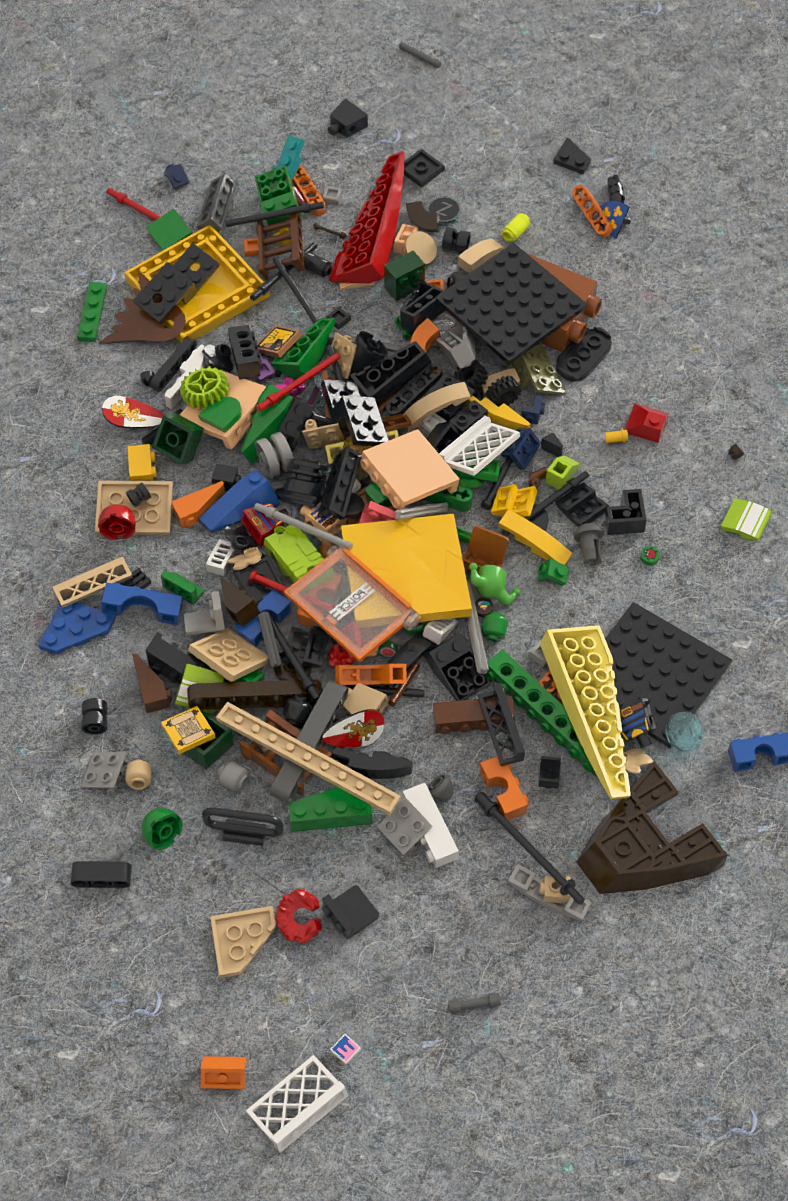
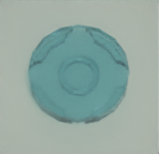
(684, 731)

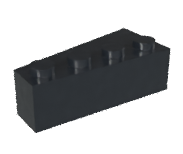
(391, 372)

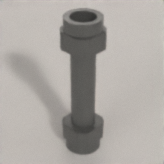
(492, 1000)

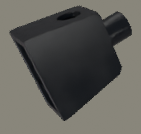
(347, 119)

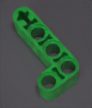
(459, 500)

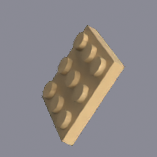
(229, 654)

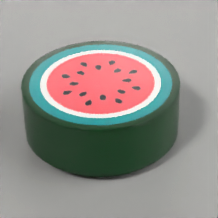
(388, 649)

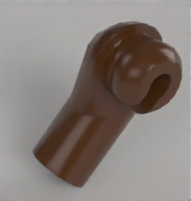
(534, 478)

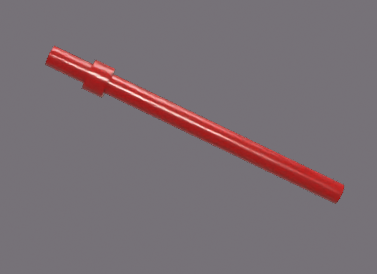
(123, 199)
(273, 398)

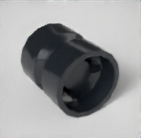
(456, 240)
(94, 716)

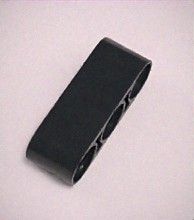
(101, 874)

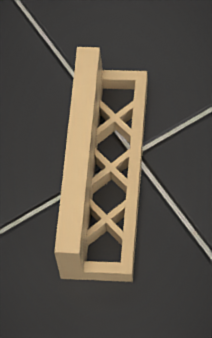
(90, 579)

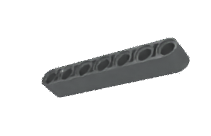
(320, 719)

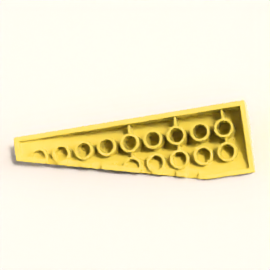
(585, 683)

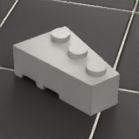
(458, 346)

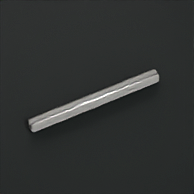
(476, 636)

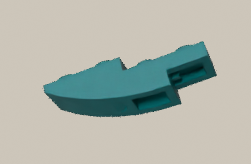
(290, 155)

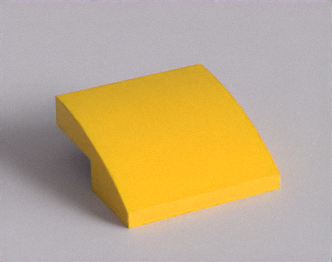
(514, 499)

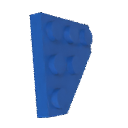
(74, 627)

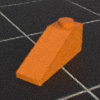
(193, 506)

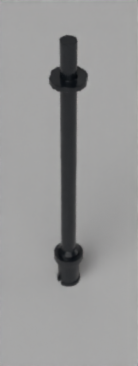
(491, 809)

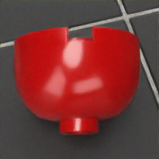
(116, 522)

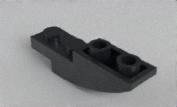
(379, 766)

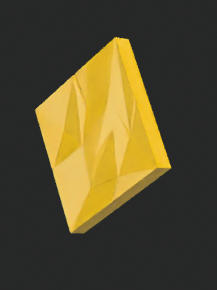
(221, 296)
(416, 560)

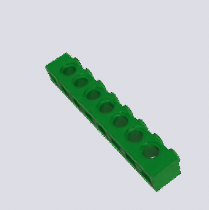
(503, 663)

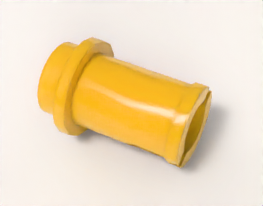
(616, 436)

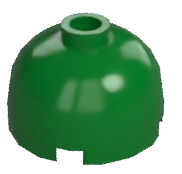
(161, 827)

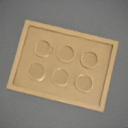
(151, 517)

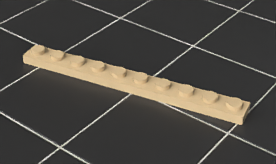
(308, 758)

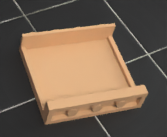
(247, 394)
(408, 469)

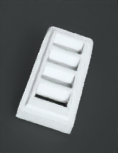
(219, 569)
(437, 631)

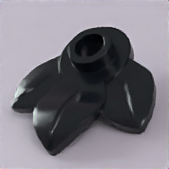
(219, 357)
(240, 539)

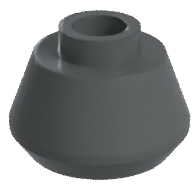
(441, 788)

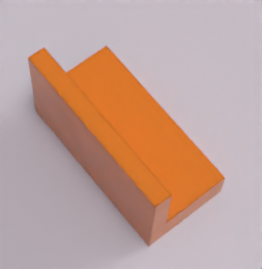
(223, 1072)

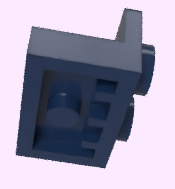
(523, 448)

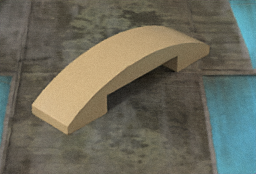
(435, 401)

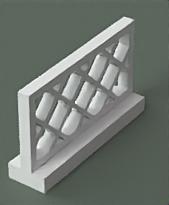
(472, 440)
(312, 1112)

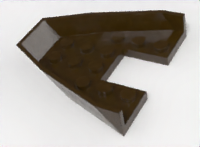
(633, 853)

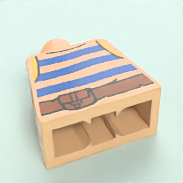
(328, 523)

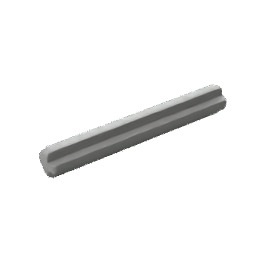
(420, 511)

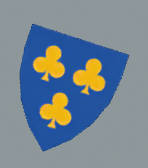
(616, 213)

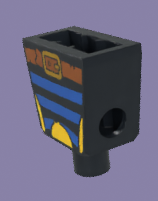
(637, 722)

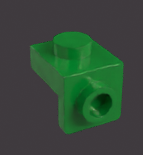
(553, 571)

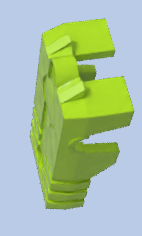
(292, 551)

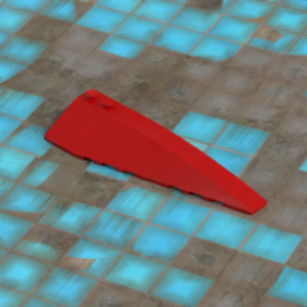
(374, 229)

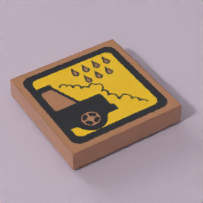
(278, 341)

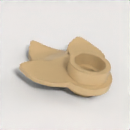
(250, 556)
(635, 759)

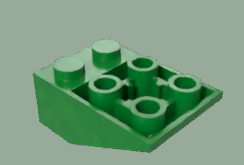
(276, 192)

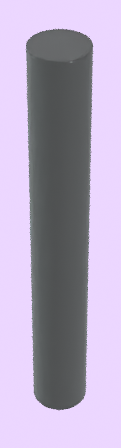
(419, 54)

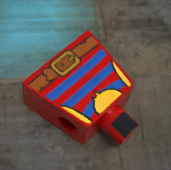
(259, 525)

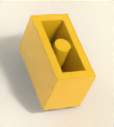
(140, 463)

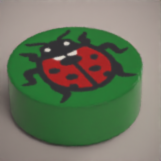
(650, 555)

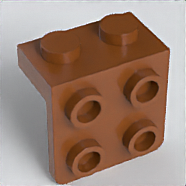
(485, 548)

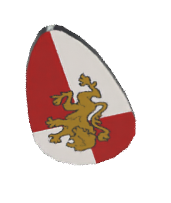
(130, 413)
(355, 730)

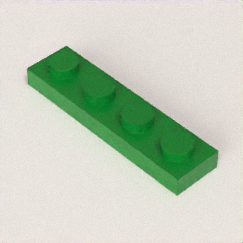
(92, 312)

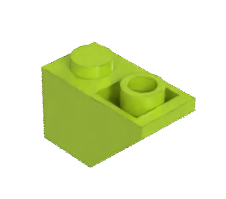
(561, 471)

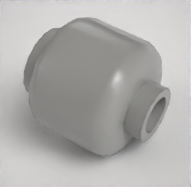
(233, 776)

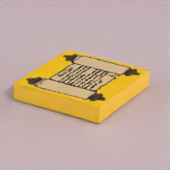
(188, 730)

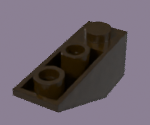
(239, 604)

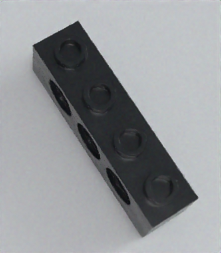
(245, 352)

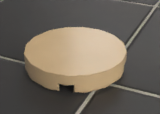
(422, 245)

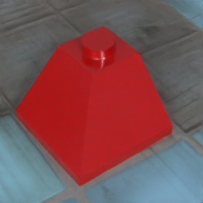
(646, 422)

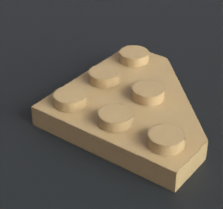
(240, 937)

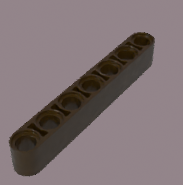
(247, 694)

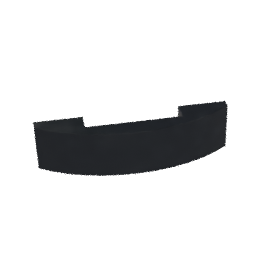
(411, 651)

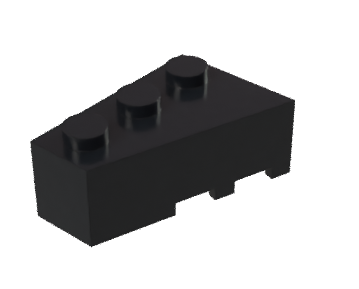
(420, 306)
(168, 660)

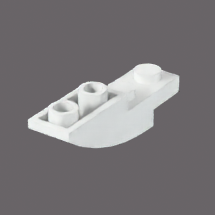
(196, 361)

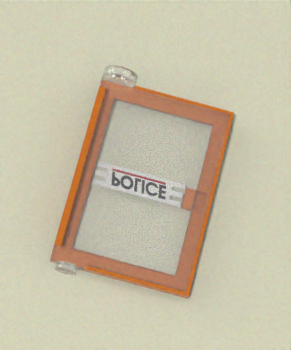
(351, 603)

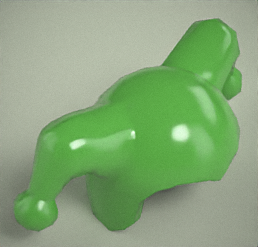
(491, 583)

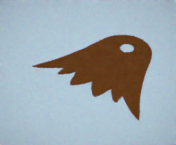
(141, 326)

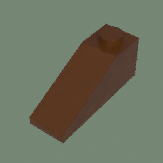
(151, 686)

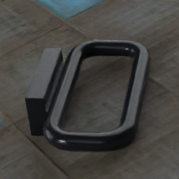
(243, 831)

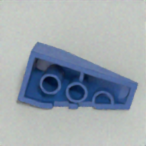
(243, 495)

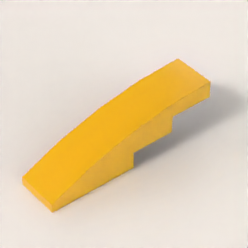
(501, 415)
(534, 537)

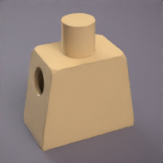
(364, 698)

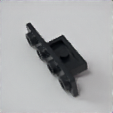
(297, 415)

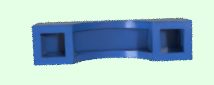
(120, 597)

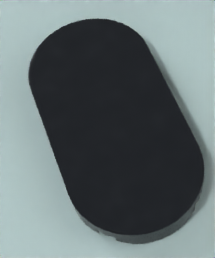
(582, 358)

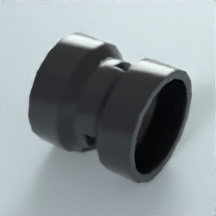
(142, 494)

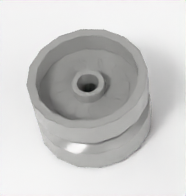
(274, 454)

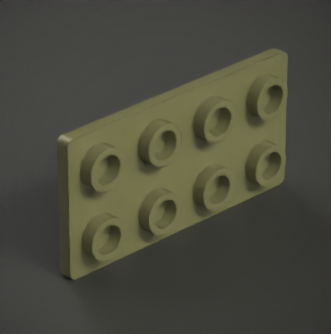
(537, 369)

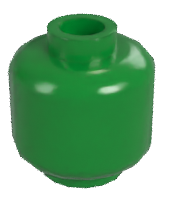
(494, 626)

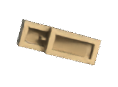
(478, 254)

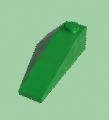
(306, 351)
(265, 422)

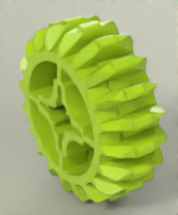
(204, 387)

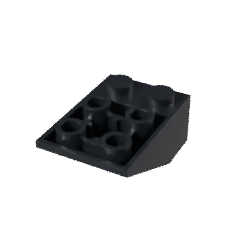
(456, 668)

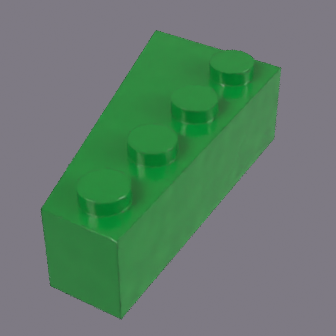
(329, 810)

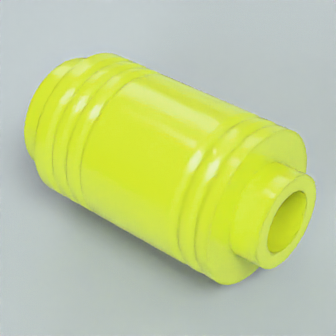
(516, 227)

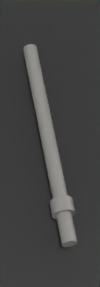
(273, 513)

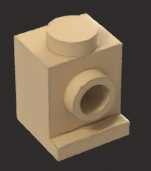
(550, 894)

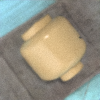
(138, 774)

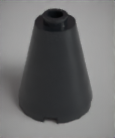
(367, 352)

